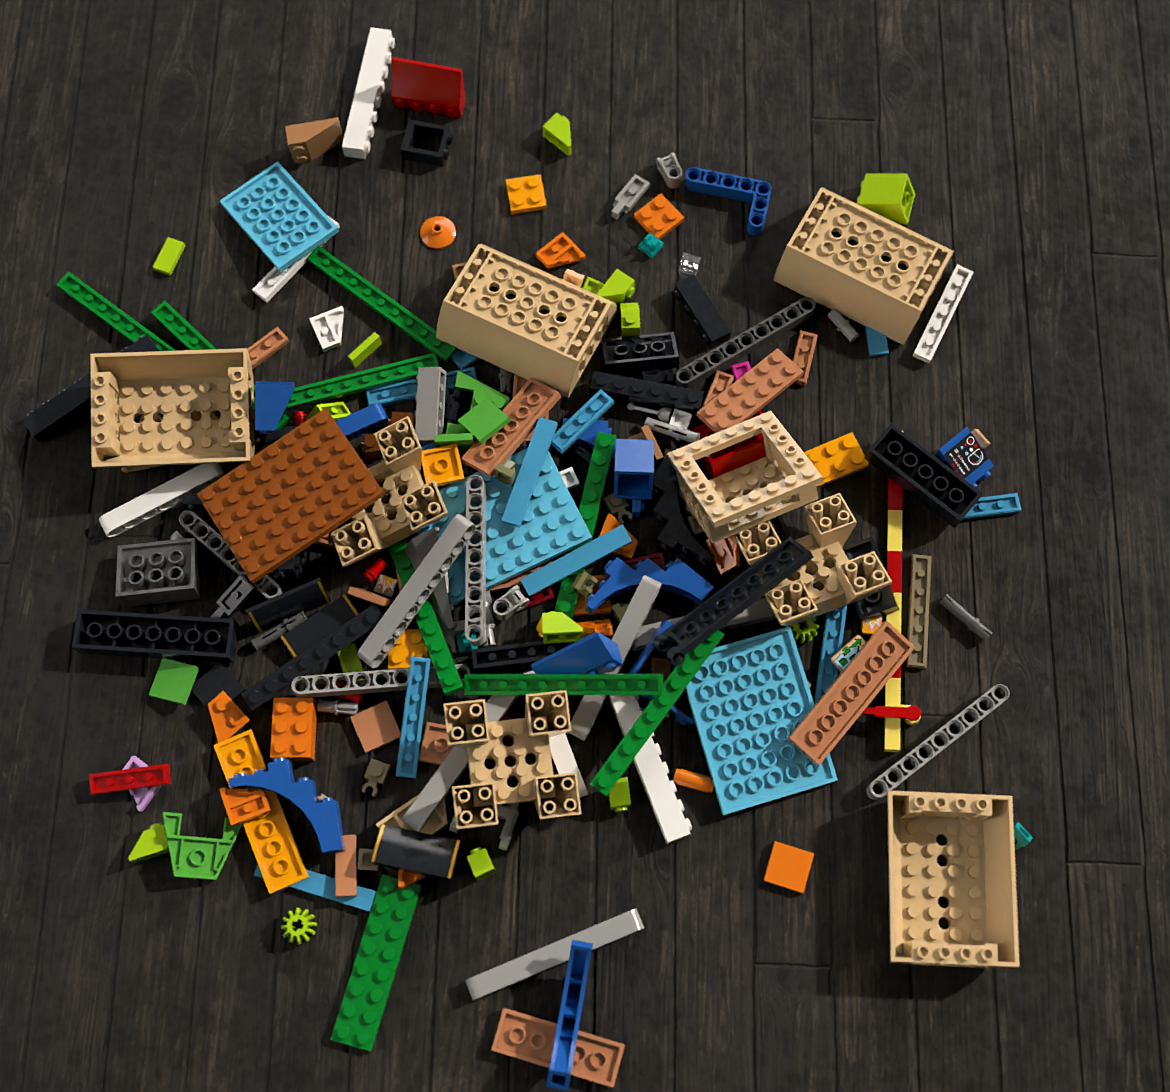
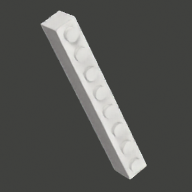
(367, 93)
(653, 773)

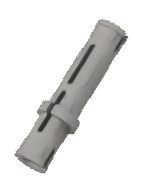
(691, 436)

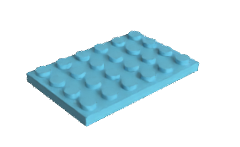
(279, 216)

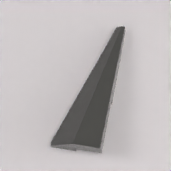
(416, 551)

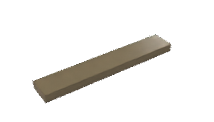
(918, 610)

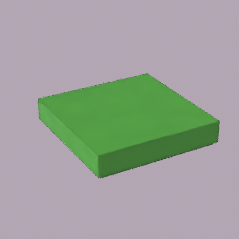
(484, 420)
(463, 441)
(174, 681)

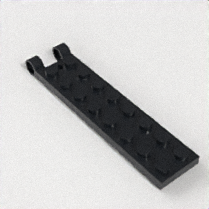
(732, 600)

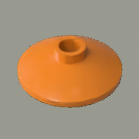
(441, 238)

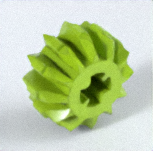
(808, 631)
(297, 918)

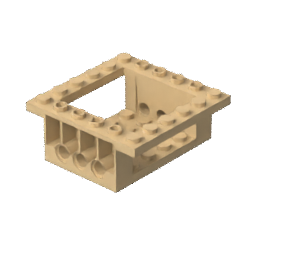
(750, 492)

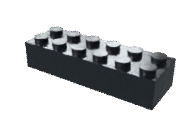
(923, 475)

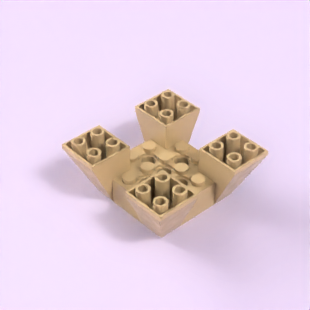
(407, 501)
(829, 577)
(552, 794)

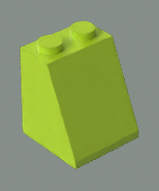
(888, 195)

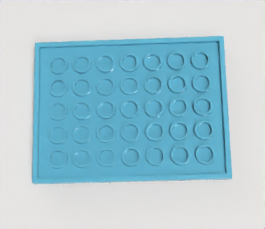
(547, 530)
(744, 711)

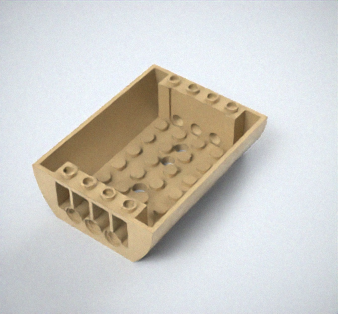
(855, 276)
(513, 330)
(177, 388)
(975, 881)

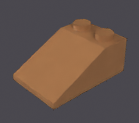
(313, 139)

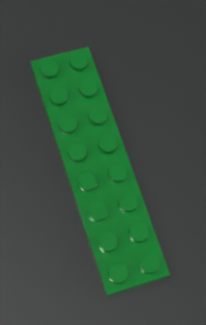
(376, 964)

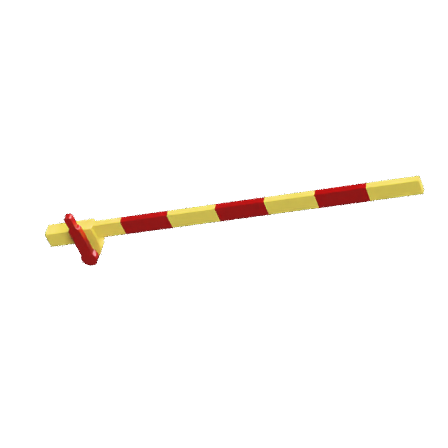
(893, 710)

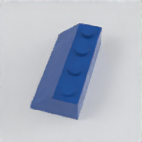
(587, 656)

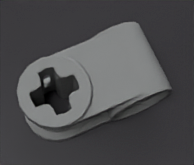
(669, 167)
(512, 601)

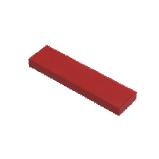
(129, 779)

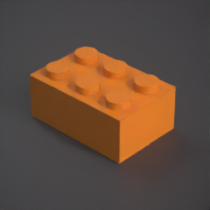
(294, 729)

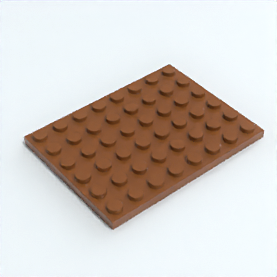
(290, 495)

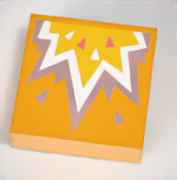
(870, 625)

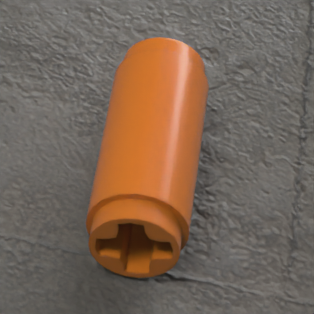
(693, 780)

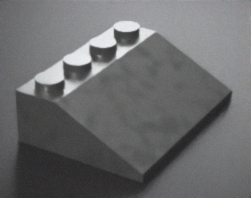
(157, 572)

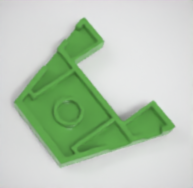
(480, 392)
(197, 855)

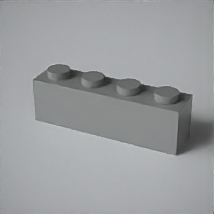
(430, 403)

